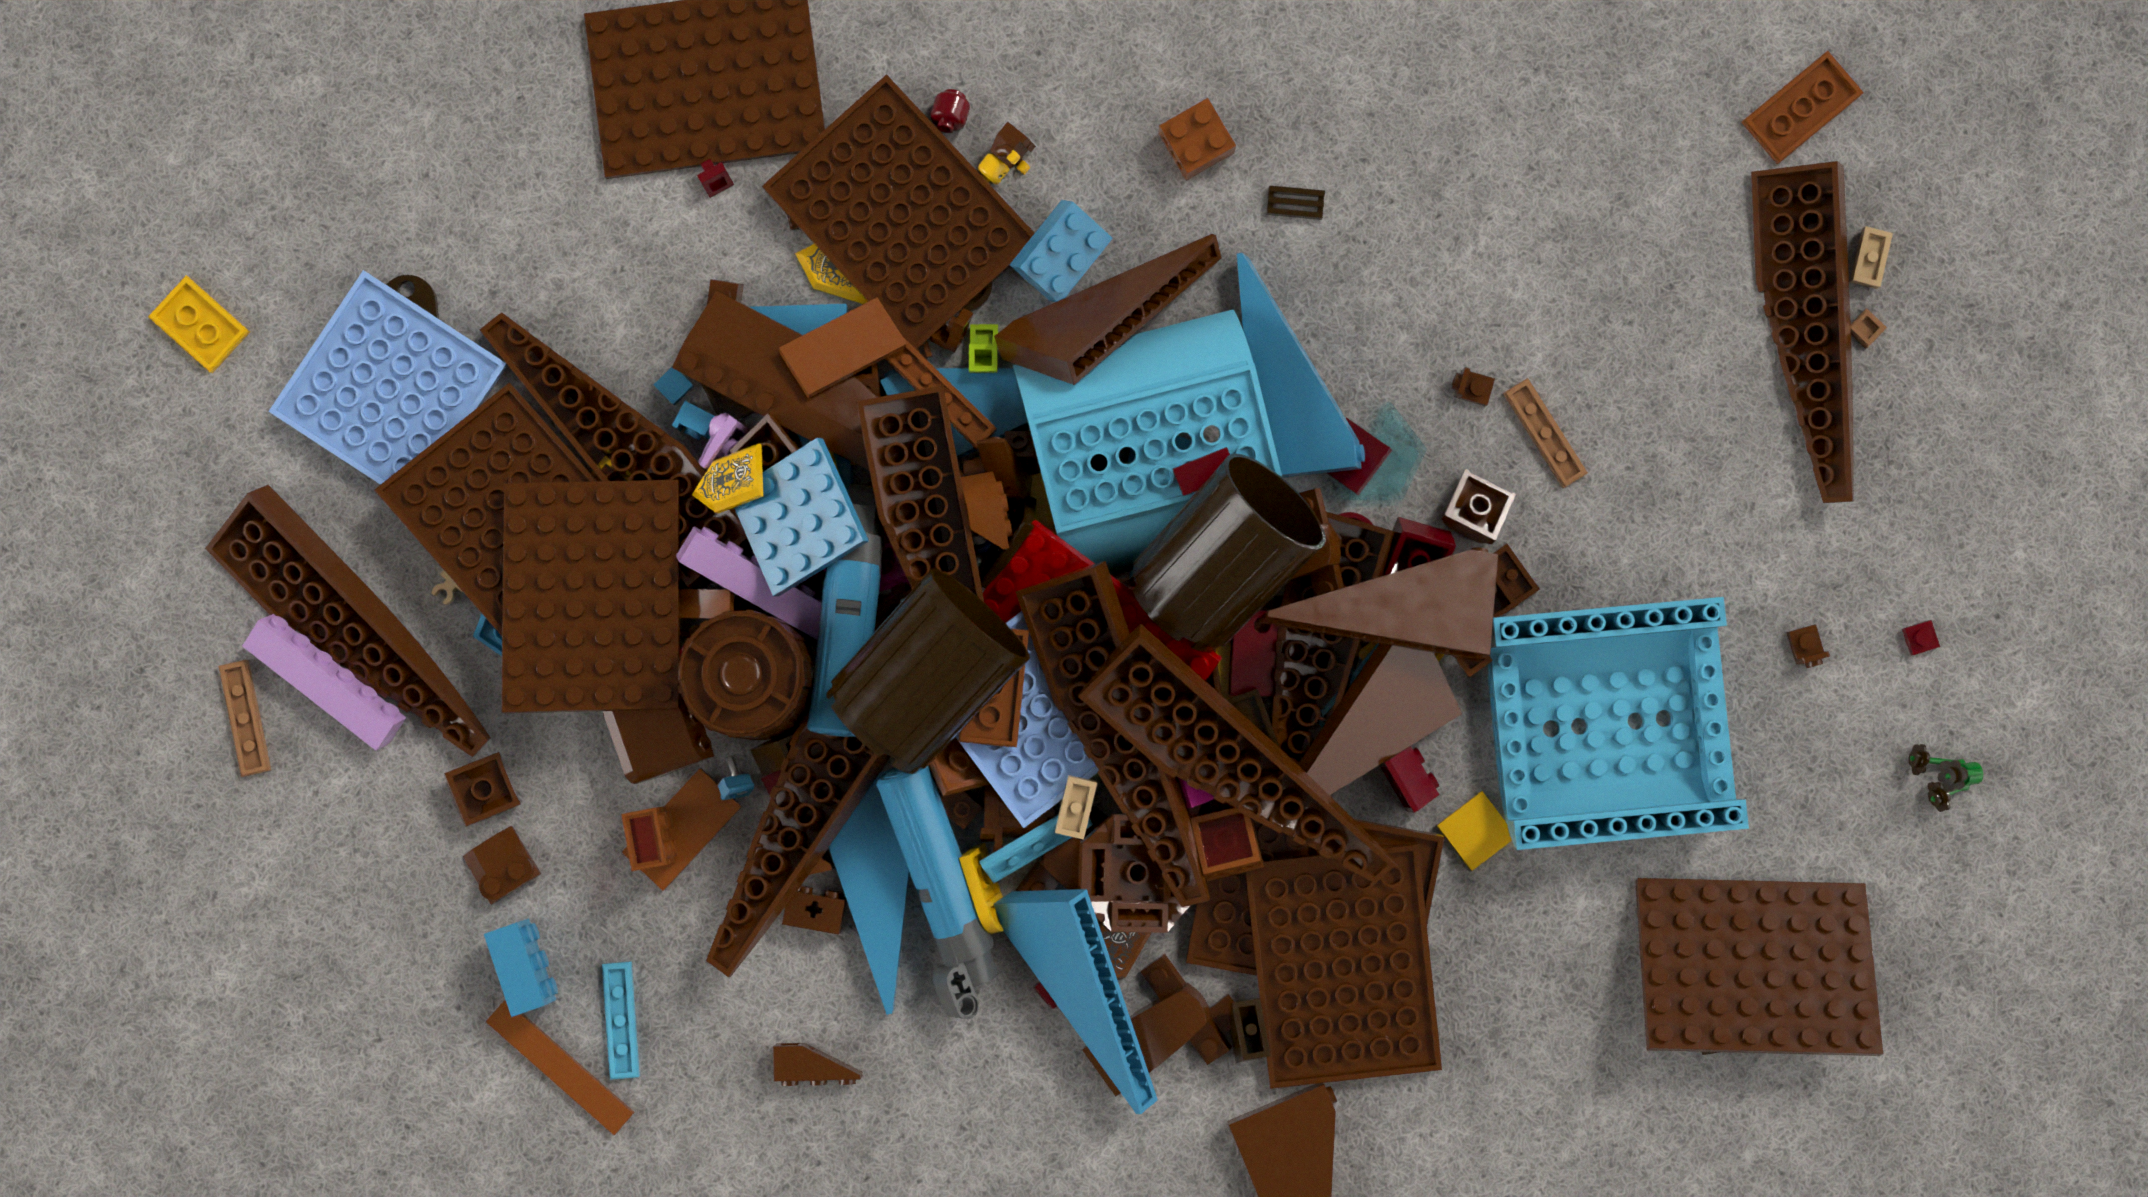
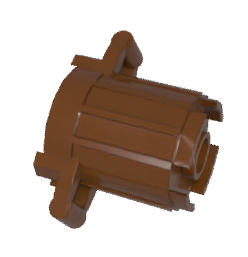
(1001, 822)

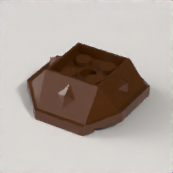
(1117, 900)

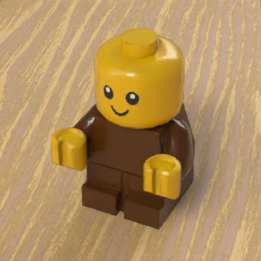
(1006, 152)

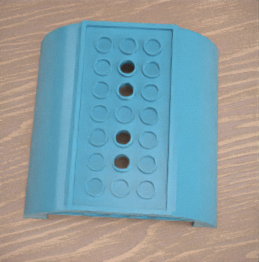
(1142, 400)
(1612, 777)

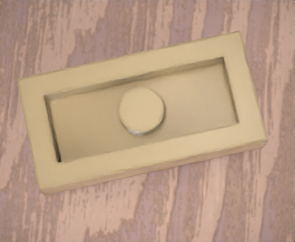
(1871, 257)
(1075, 807)

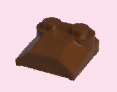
(1477, 508)
(481, 789)
(501, 865)

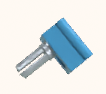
(737, 785)

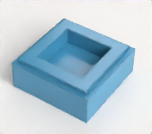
(673, 385)

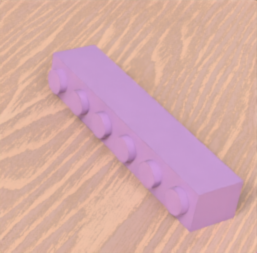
(745, 578)
(324, 681)

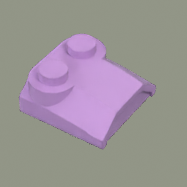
(724, 434)

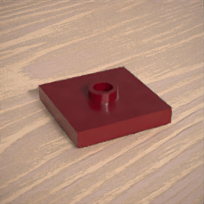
(1375, 455)

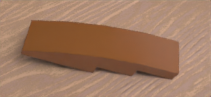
(705, 603)

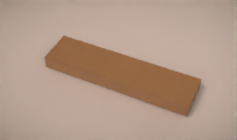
(1545, 433)
(244, 718)

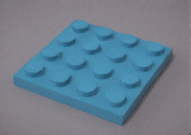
(801, 519)

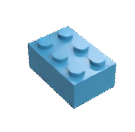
(1061, 251)
(521, 967)

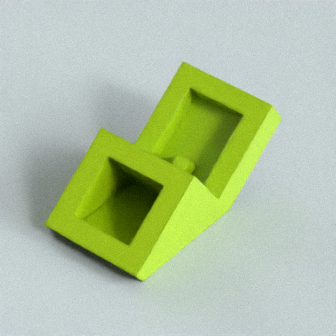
(983, 348)

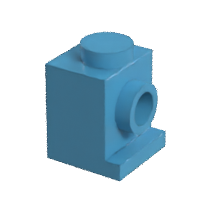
(694, 420)

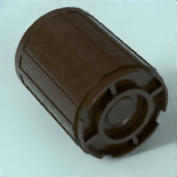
(1225, 553)
(926, 672)

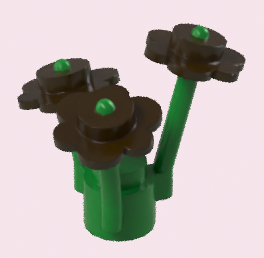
(1954, 774)

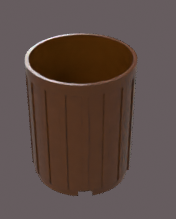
(747, 675)

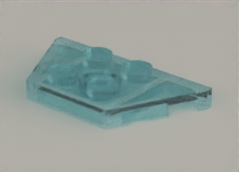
(1400, 466)

